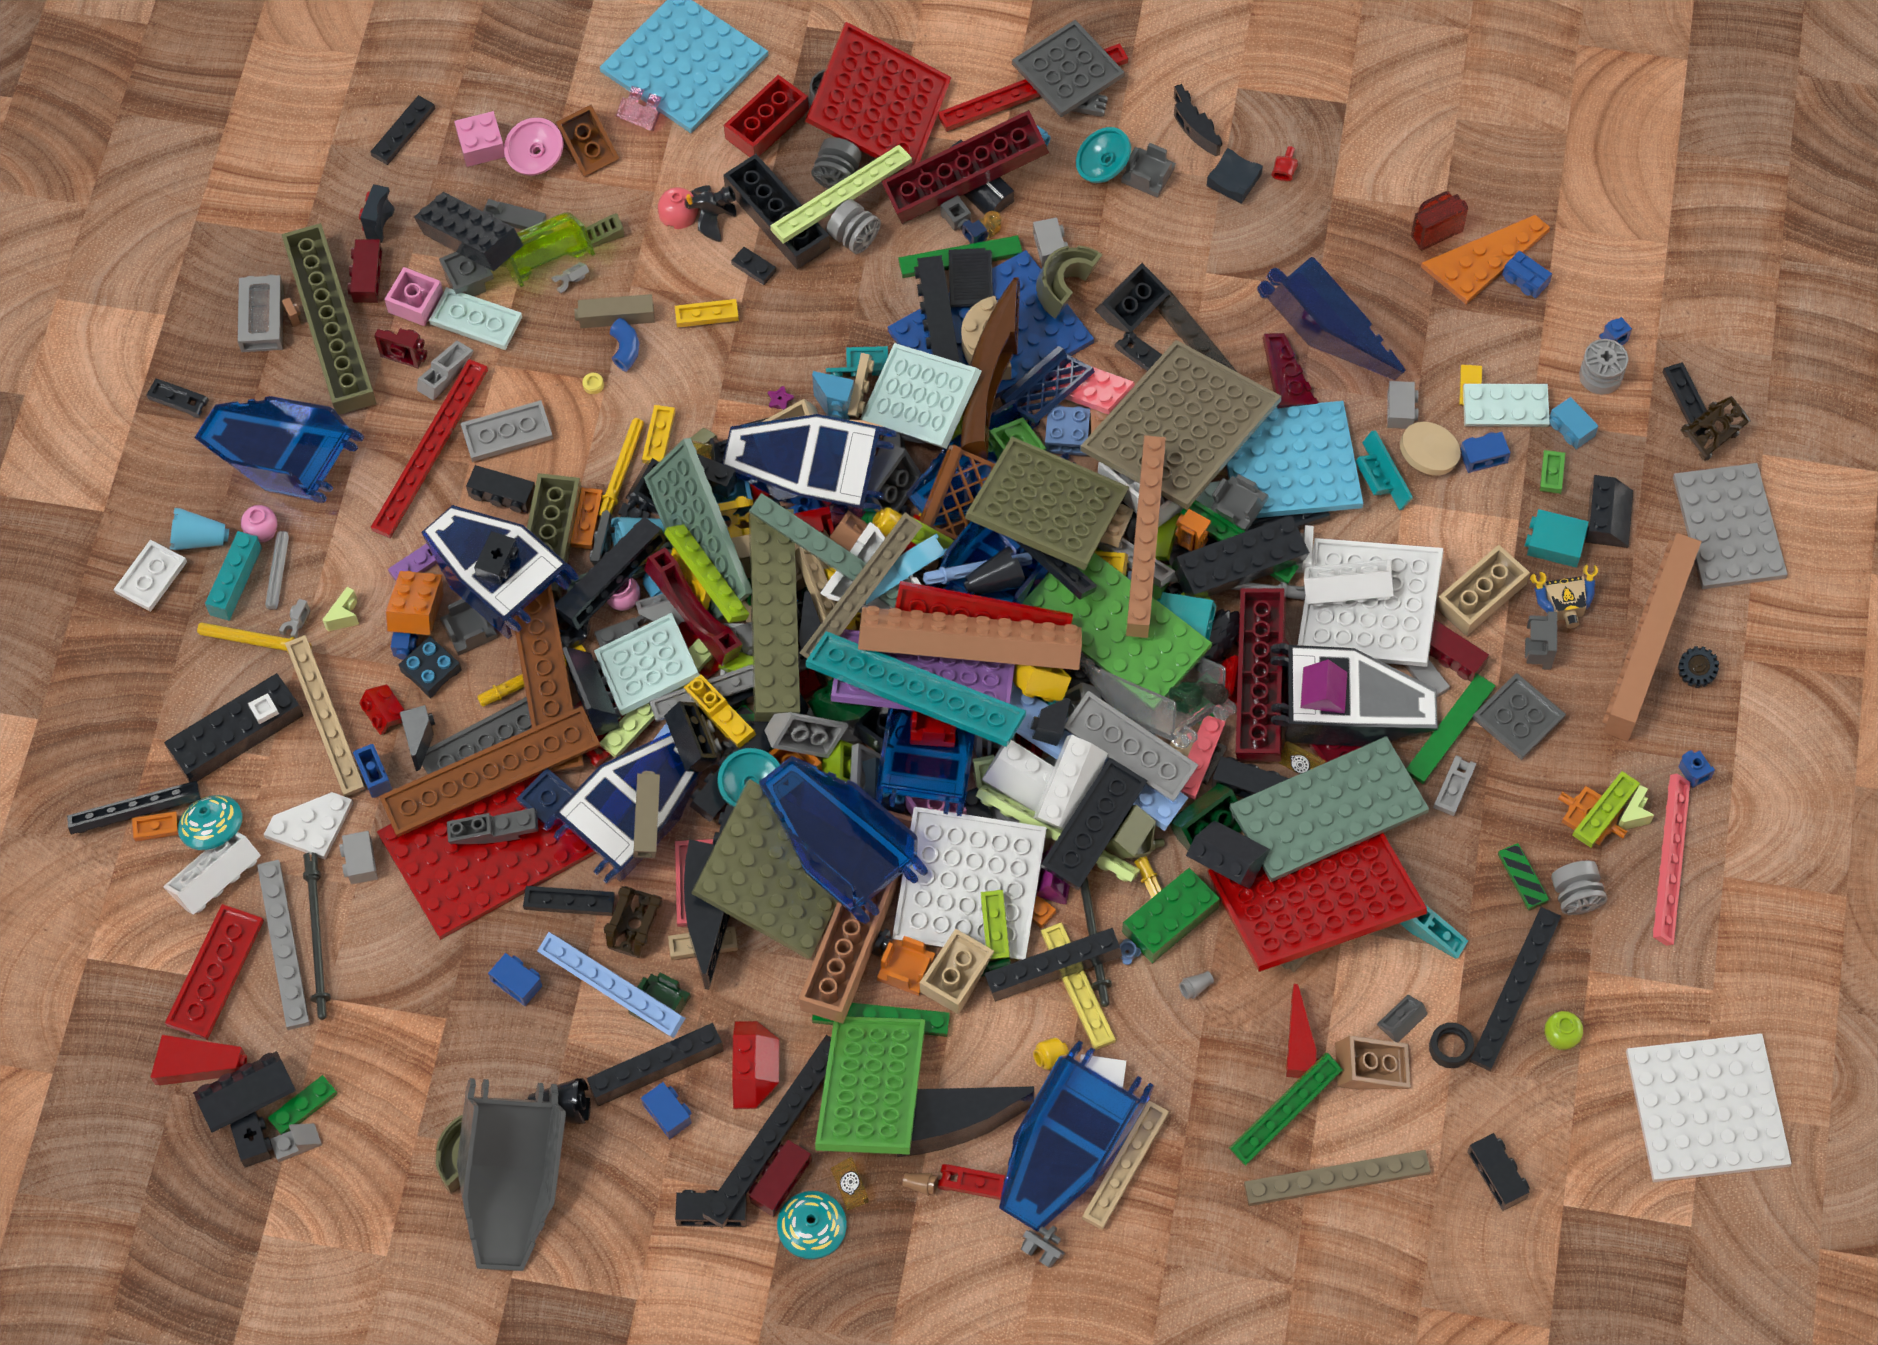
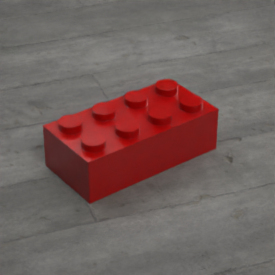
(766, 117)

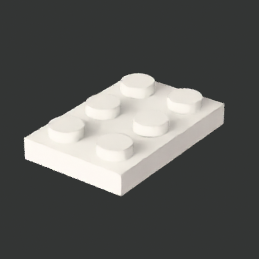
(150, 575)

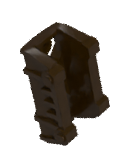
(1707, 420)
(623, 915)

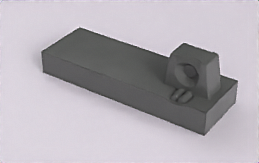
(514, 215)

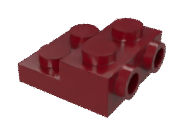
(402, 348)

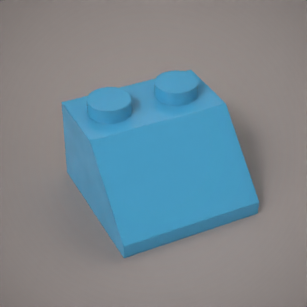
(833, 394)

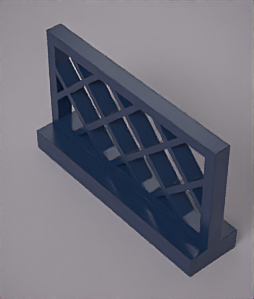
(1041, 378)

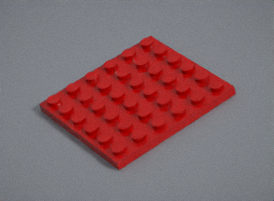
(877, 96)

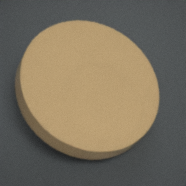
(1430, 448)

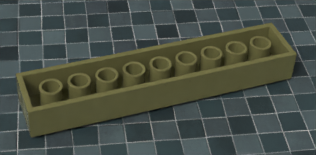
(328, 319)
(773, 621)

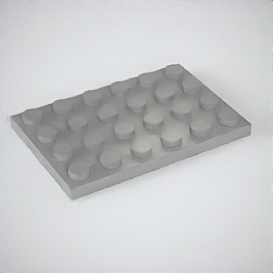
(1735, 524)

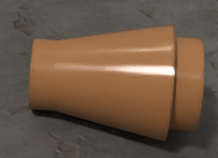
(921, 1182)

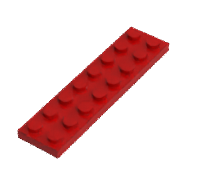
(933, 599)

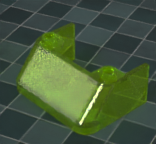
(546, 242)

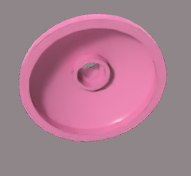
(528, 138)

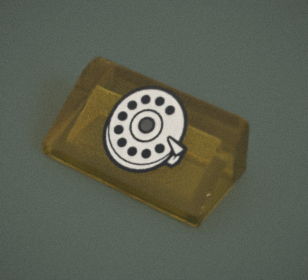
(1299, 759)
(849, 1184)

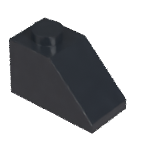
(1051, 722)

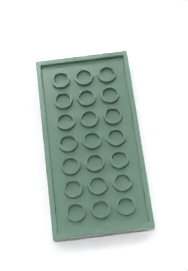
(686, 498)
(1330, 808)

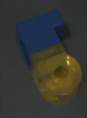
(982, 228)

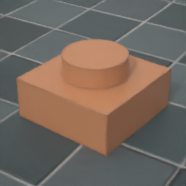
(292, 311)

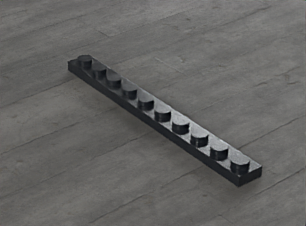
(769, 1137)

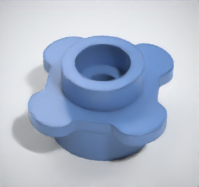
(1134, 952)

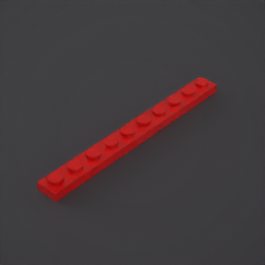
(1004, 98)
(429, 449)

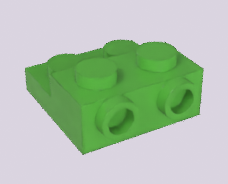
(1018, 429)

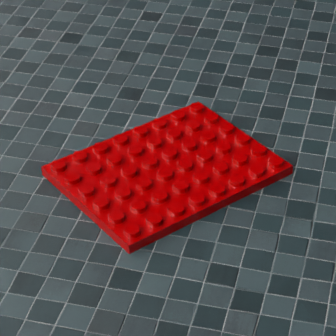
(470, 880)
(1320, 903)

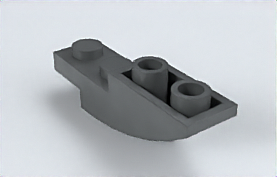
(492, 829)

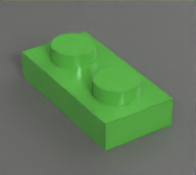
(1552, 471)

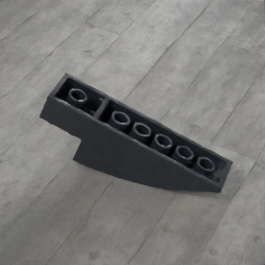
(704, 921)
(963, 1114)

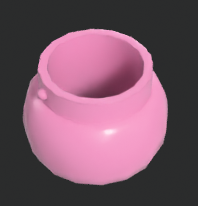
(259, 522)
(626, 596)

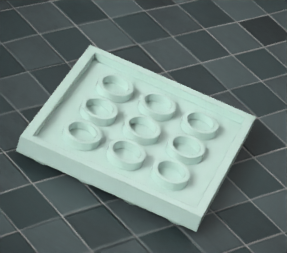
(646, 664)

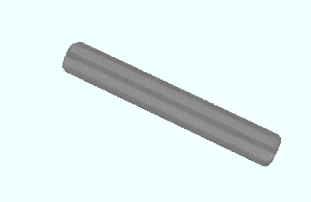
(277, 570)

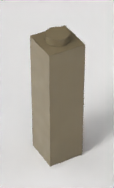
(605, 311)
(646, 815)

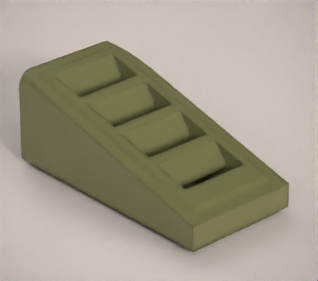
(606, 223)

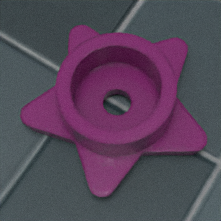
(779, 404)

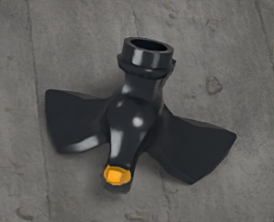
(711, 206)

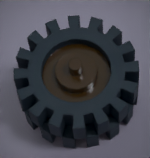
(1698, 667)

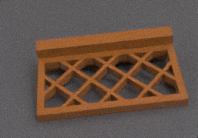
(941, 486)

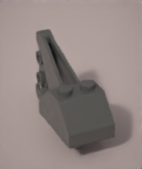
(893, 473)

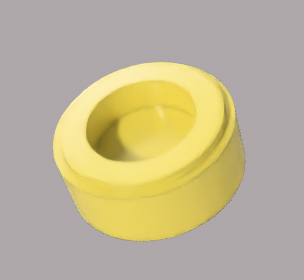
(593, 383)

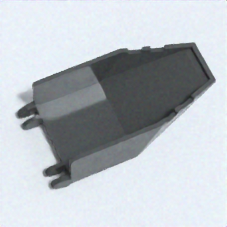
(508, 1172)

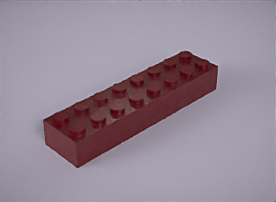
(965, 166)
(1258, 680)

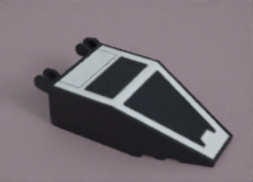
(1376, 705)

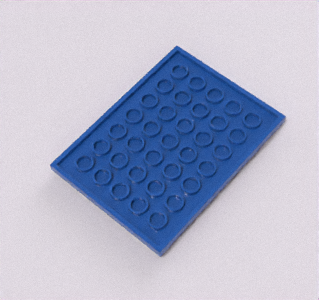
(1037, 332)

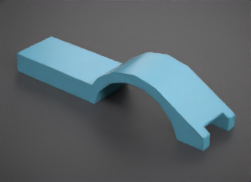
(909, 564)

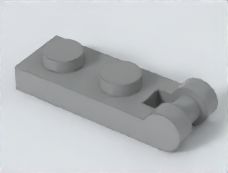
(1454, 786)

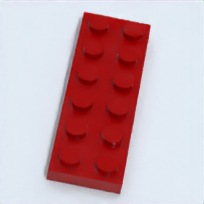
(214, 972)

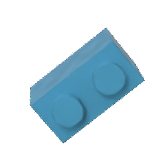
(1573, 423)

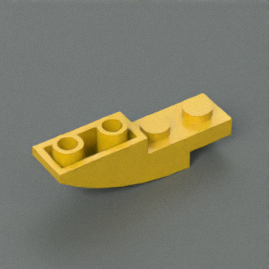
(719, 711)

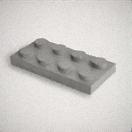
(506, 431)

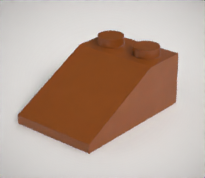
(587, 141)

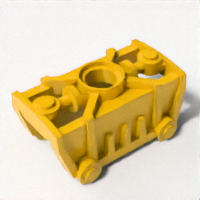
(730, 508)

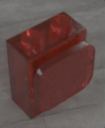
(1439, 219)

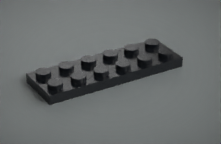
(1093, 823)

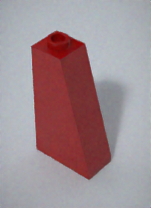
(194, 1060)

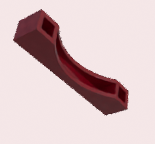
(713, 634)

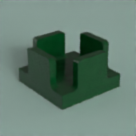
(664, 990)

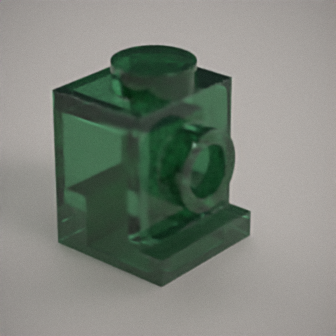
(1190, 693)

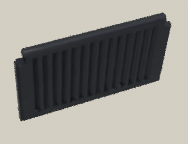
(970, 276)

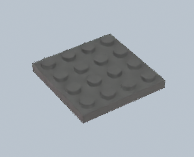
(1068, 68)

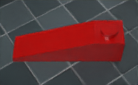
(1301, 1045)

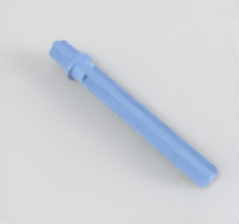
(943, 574)

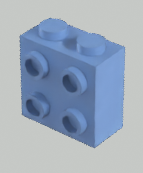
(1067, 429)

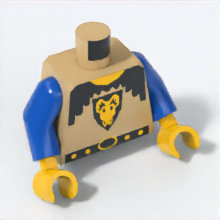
(1566, 596)

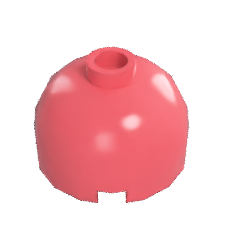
(673, 211)

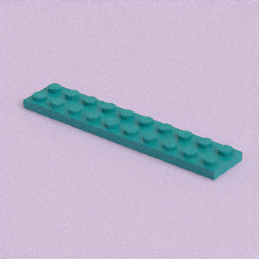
(916, 689)

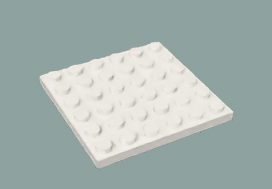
(1387, 629)
(962, 860)
(1708, 1107)

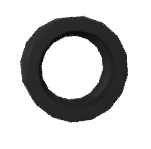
(1451, 1028)

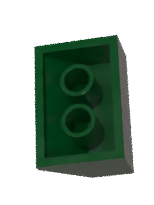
(1202, 812)

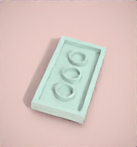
(475, 318)
(1506, 405)

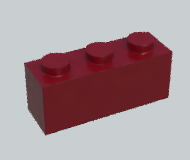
(365, 271)
(1456, 652)
(779, 1177)

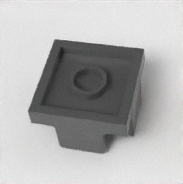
(1148, 170)
(465, 274)
(1238, 501)
(466, 627)
(1542, 644)

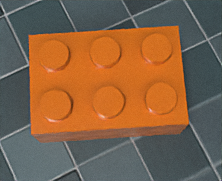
(414, 602)

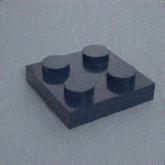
(545, 795)

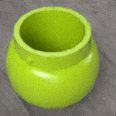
(1563, 1030)

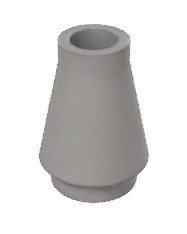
(1194, 985)

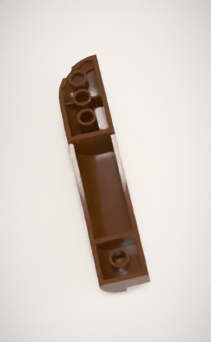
(991, 356)

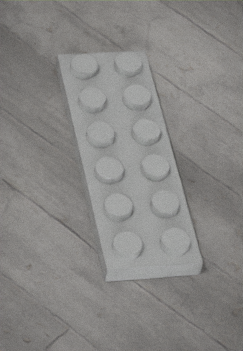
(1131, 745)

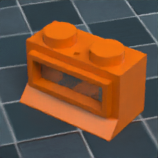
(1192, 530)

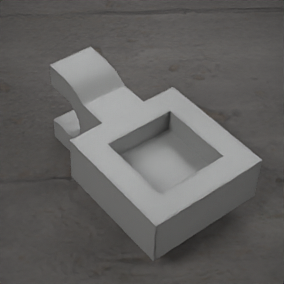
(574, 274)
(298, 617)

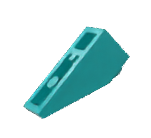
(1437, 933)

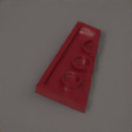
(1286, 373)

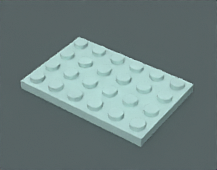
(921, 395)

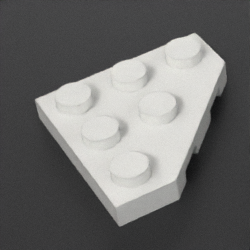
(311, 825)

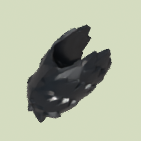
(1223, 635)

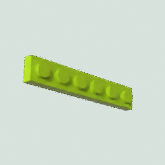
(706, 573)

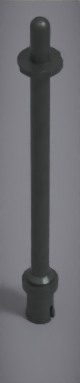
(312, 875)
(1101, 983)

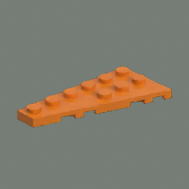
(1478, 263)

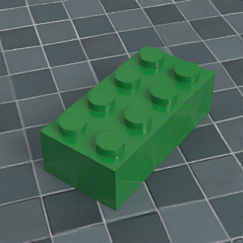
(1170, 915)

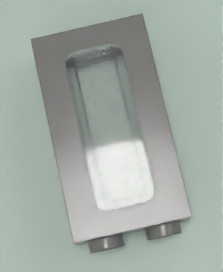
(260, 313)

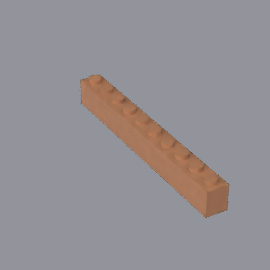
(1145, 537)

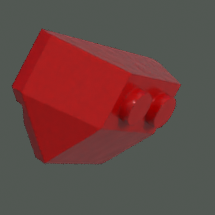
(754, 1064)

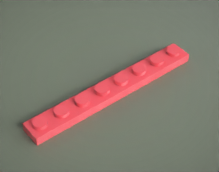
(1671, 860)

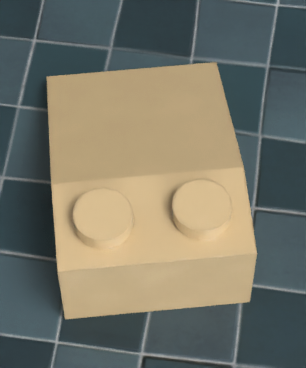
(956, 971)

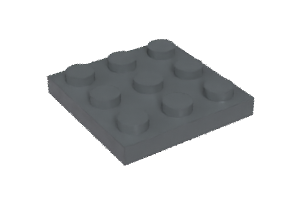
(1519, 716)

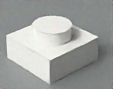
(263, 708)

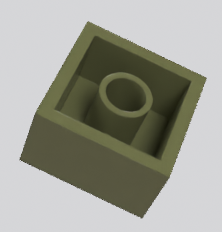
(1134, 836)

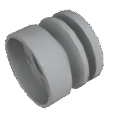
(853, 226)
(1603, 366)
(1579, 887)

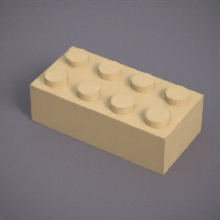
(1482, 590)

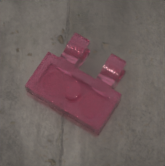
(637, 113)

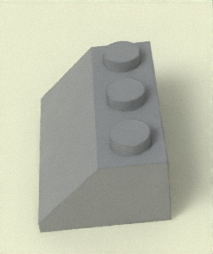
(804, 733)

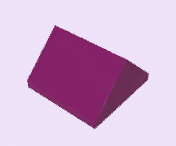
(1324, 687)
(1052, 887)

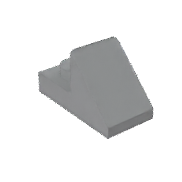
(297, 1141)

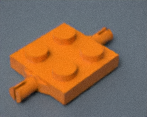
(1581, 806)

